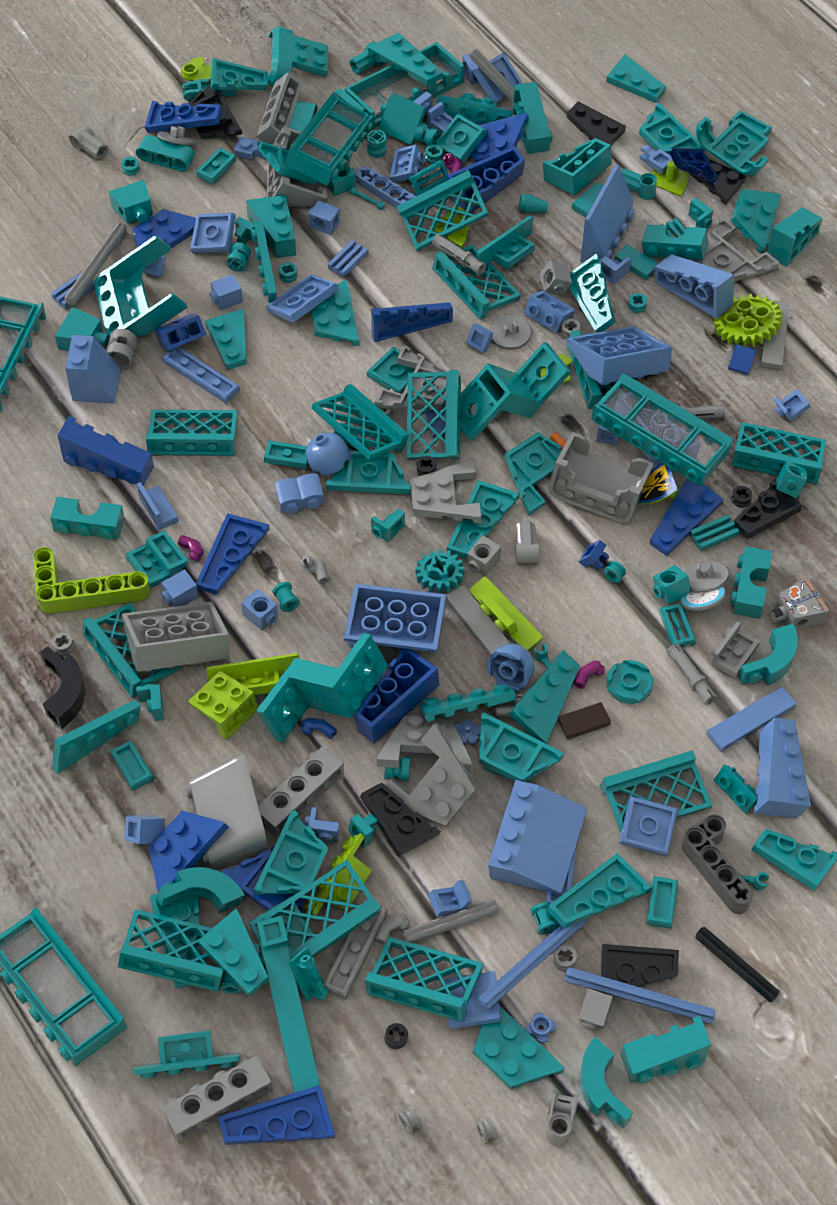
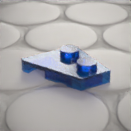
(694, 162)

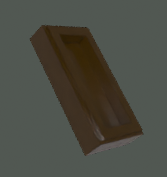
(584, 720)

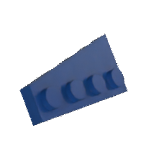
(165, 116)
(407, 319)
(686, 513)
(231, 548)
(286, 1118)

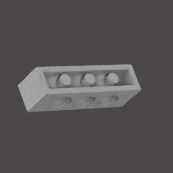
(279, 108)
(313, 787)
(233, 1098)

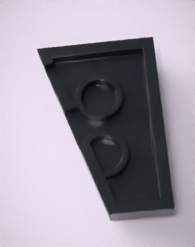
(595, 123)
(726, 184)
(767, 511)
(396, 820)
(638, 964)

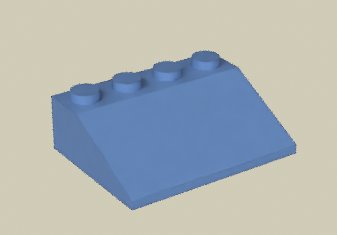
(607, 217)
(620, 351)
(396, 617)
(537, 839)

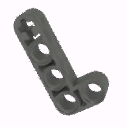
(734, 894)

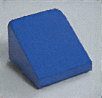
(742, 359)

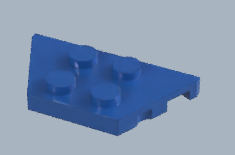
(500, 136)
(167, 225)
(183, 845)
(247, 876)

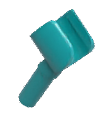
(542, 656)
(755, 880)

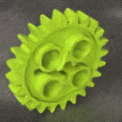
(749, 321)

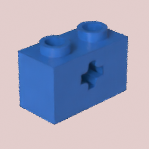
(180, 331)

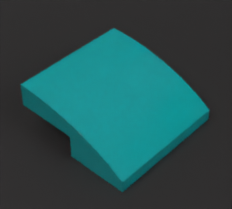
(157, 558)

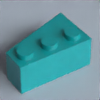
(536, 133)
(579, 167)
(276, 223)
(793, 235)
(667, 1052)

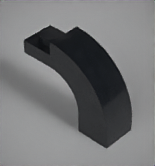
(70, 696)

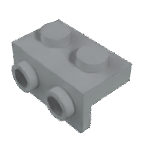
(733, 650)

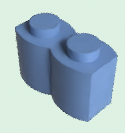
(299, 493)

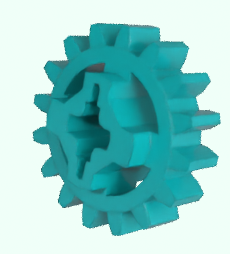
(439, 571)

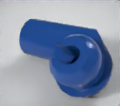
(318, 724)

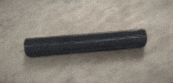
(737, 964)

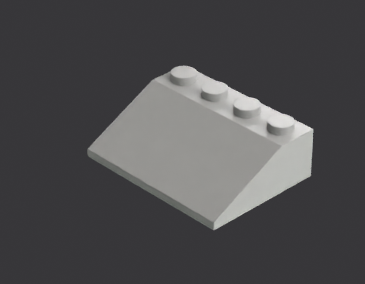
(176, 636)

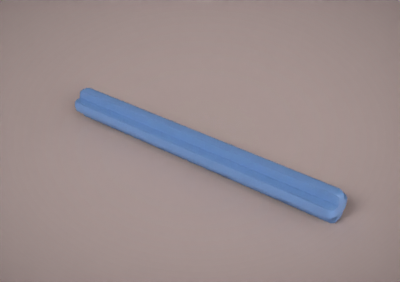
(527, 964)
(639, 995)

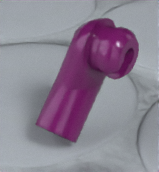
(452, 162)
(193, 545)
(594, 667)

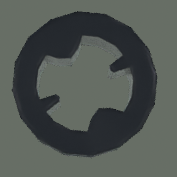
(425, 461)
(744, 491)
(402, 1031)

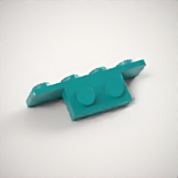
(474, 109)
(509, 246)
(186, 1051)

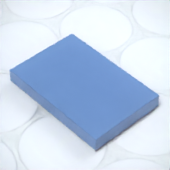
(302, 298)

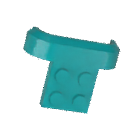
(295, 52)
(734, 146)

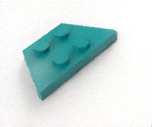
(666, 132)
(276, 157)
(755, 215)
(335, 317)
(372, 475)
(514, 751)
(293, 860)
(514, 1053)

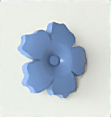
(468, 732)

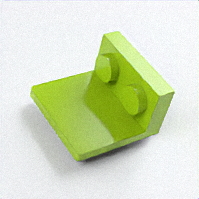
(225, 703)

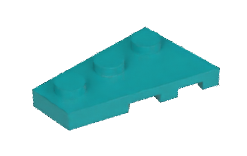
(236, 77)
(635, 79)
(229, 337)
(800, 861)
(235, 953)

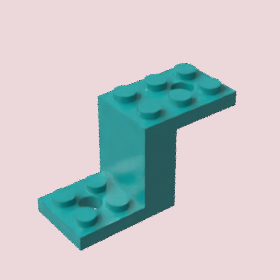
(509, 391)
(322, 688)

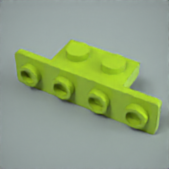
(505, 614)
(256, 674)
(343, 877)

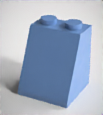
(91, 371)

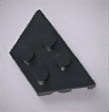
(228, 125)

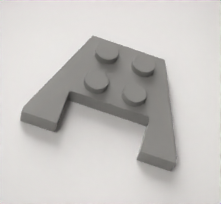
(728, 259)
(395, 400)
(435, 494)
(408, 739)
(443, 787)

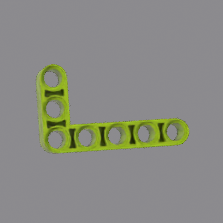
(82, 589)

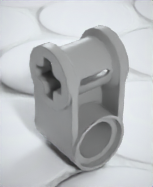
(561, 1113)

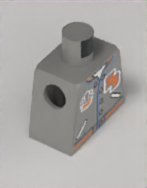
(800, 606)

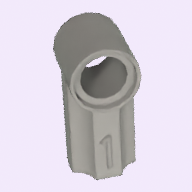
(85, 139)
(526, 548)

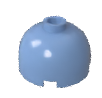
(327, 453)
(511, 666)

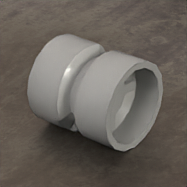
(122, 346)

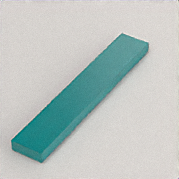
(290, 1017)

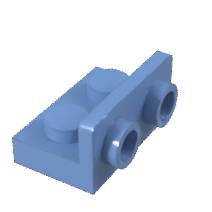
(406, 163)
(548, 310)

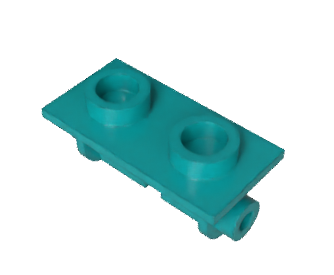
(733, 785)
(307, 976)

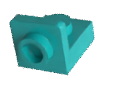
(700, 213)
(390, 527)
(153, 696)

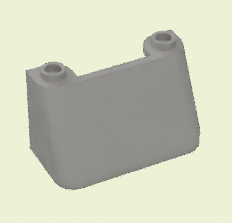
(296, 192)
(598, 482)
(229, 796)

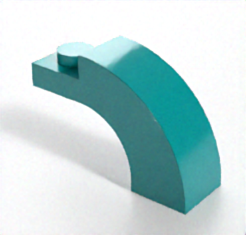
(775, 666)
(204, 883)
(594, 1088)

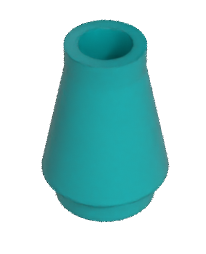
(532, 204)

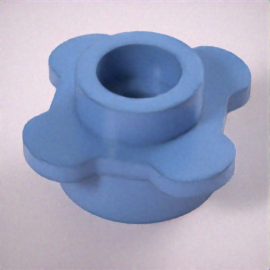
(541, 1020)

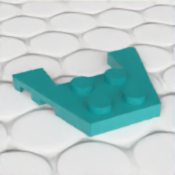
(529, 465)

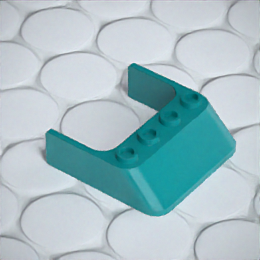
(124, 297)

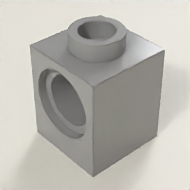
(555, 278)
(483, 548)
(595, 1009)

